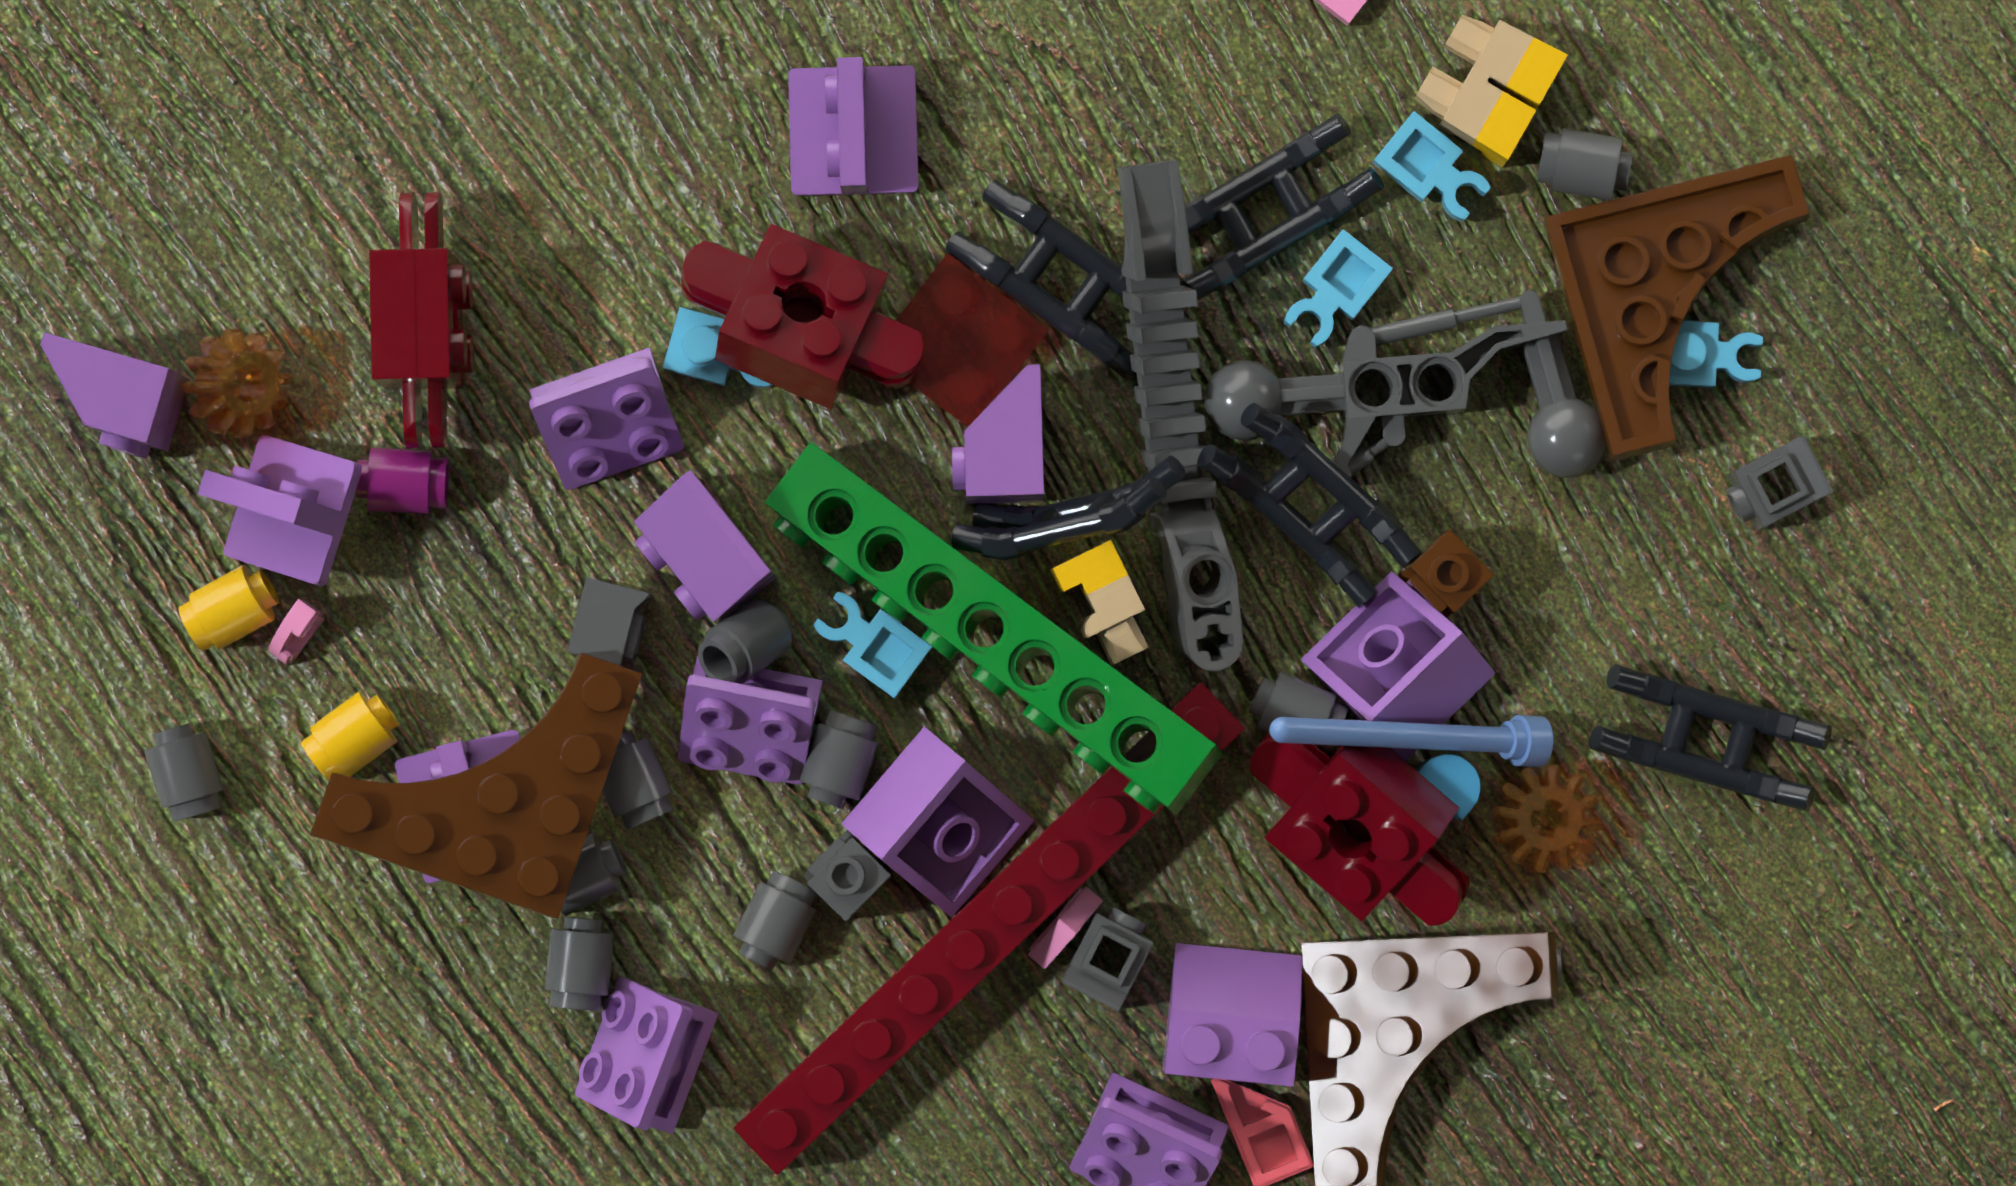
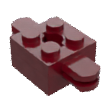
(419, 319)
(791, 338)
(1378, 802)

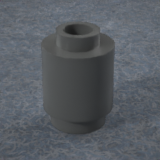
(1584, 164)
(745, 642)
(1293, 698)
(839, 759)
(184, 772)
(636, 782)
(595, 874)
(776, 920)
(579, 964)

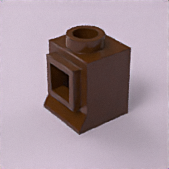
(1446, 574)

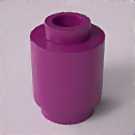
(404, 481)

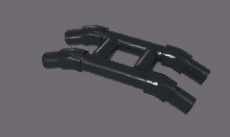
(1305, 216)
(1021, 280)
(1013, 531)
(1319, 536)
(1745, 721)

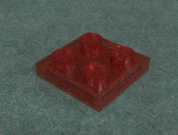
(970, 340)

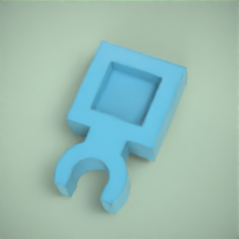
(1422, 160)
(1342, 281)
(694, 350)
(1700, 354)
(880, 650)

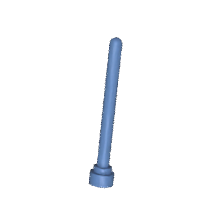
(1522, 740)

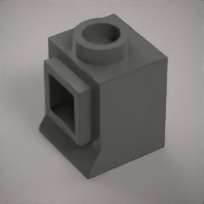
(1749, 497)
(609, 622)
(846, 875)
(1097, 982)

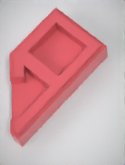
(1263, 1133)

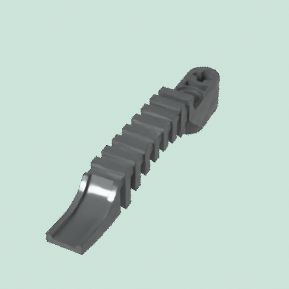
(1185, 522)

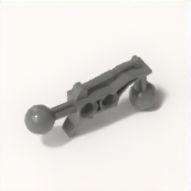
(1562, 435)

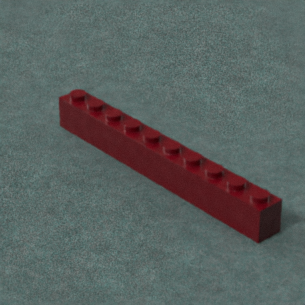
(963, 951)

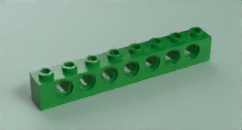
(821, 484)

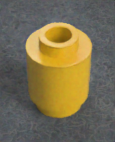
(229, 608)
(351, 735)

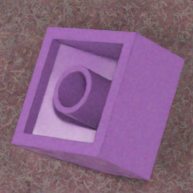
(118, 395)
(1004, 447)
(702, 549)
(1398, 660)
(937, 822)
(1233, 1014)

